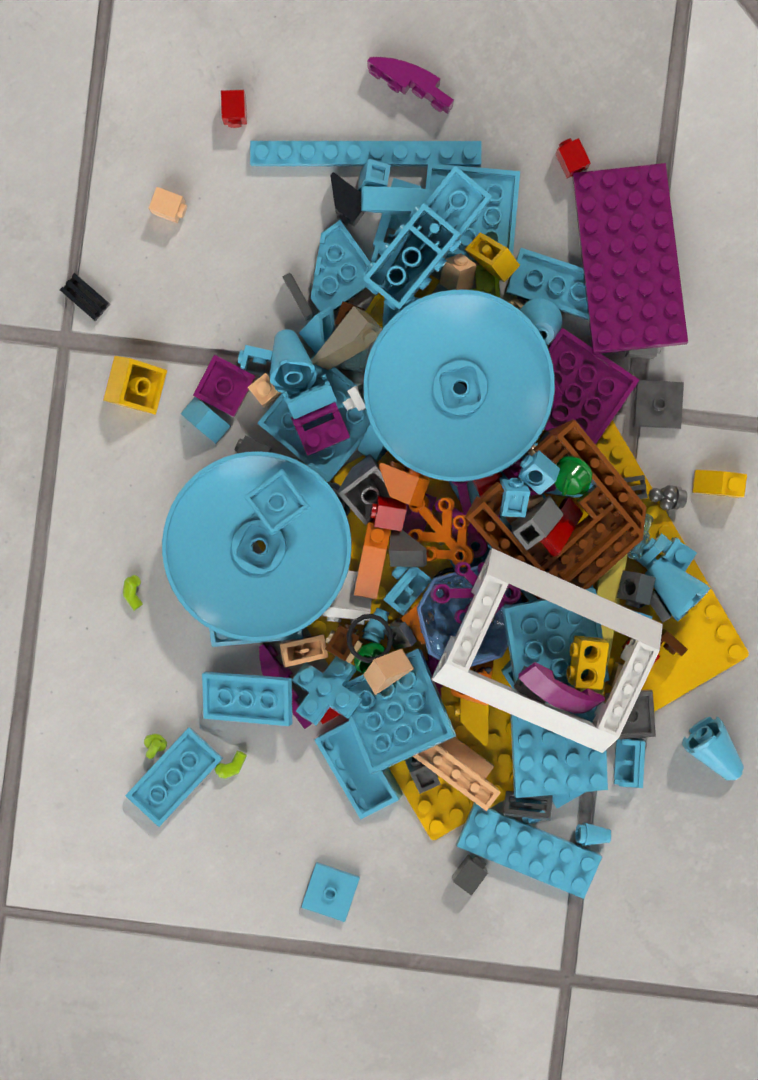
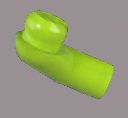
(129, 591)
(227, 770)

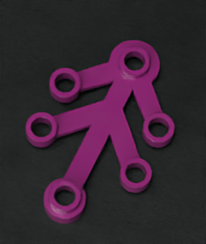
(473, 535)
(471, 577)

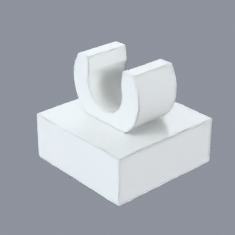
(357, 398)

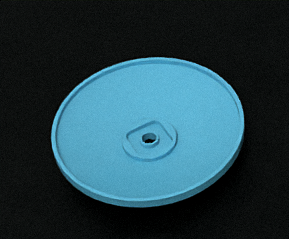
(451, 341)
(213, 557)

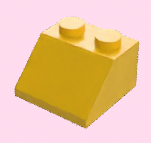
(135, 384)

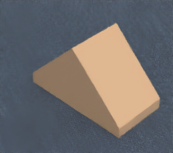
(303, 650)
(387, 670)

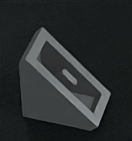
(406, 551)

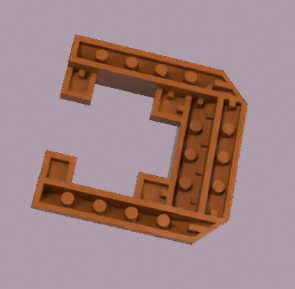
(598, 541)

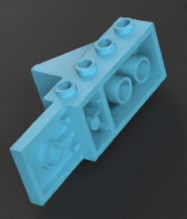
(426, 240)

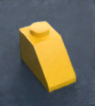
(492, 257)
(719, 483)
(474, 718)

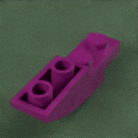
(405, 75)
(272, 667)

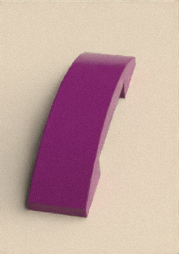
(542, 683)

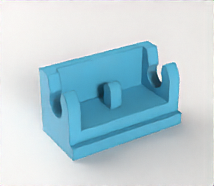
(310, 399)
(407, 589)
(629, 762)

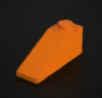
(372, 562)

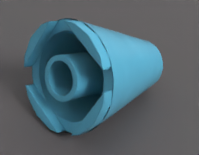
(544, 316)
(290, 364)
(676, 587)
(714, 748)

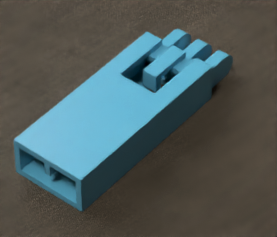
(390, 221)

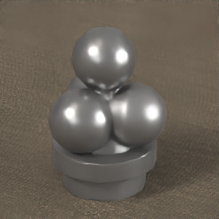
(670, 497)

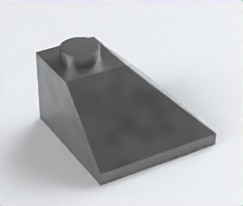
(363, 487)

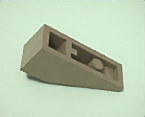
(349, 338)

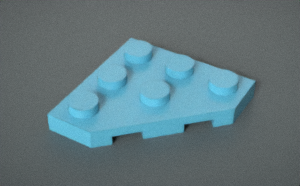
(338, 269)

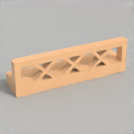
(469, 757)
(438, 761)

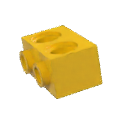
(594, 662)

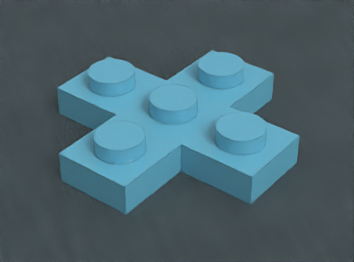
(326, 690)

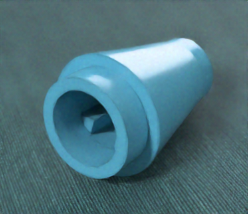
(374, 629)
(591, 834)

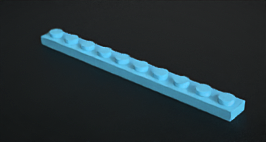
(358, 152)

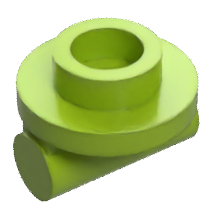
(154, 744)

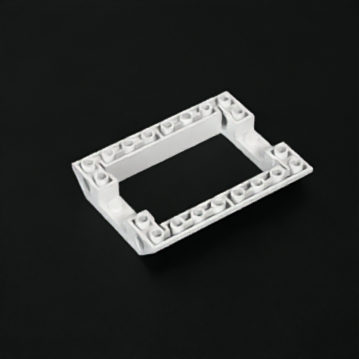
(488, 591)

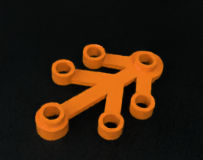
(443, 532)

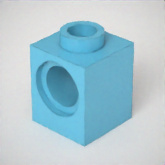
(374, 174)
(539, 480)

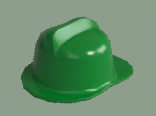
(573, 476)

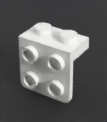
(348, 605)

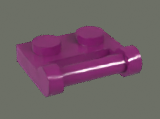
(324, 434)

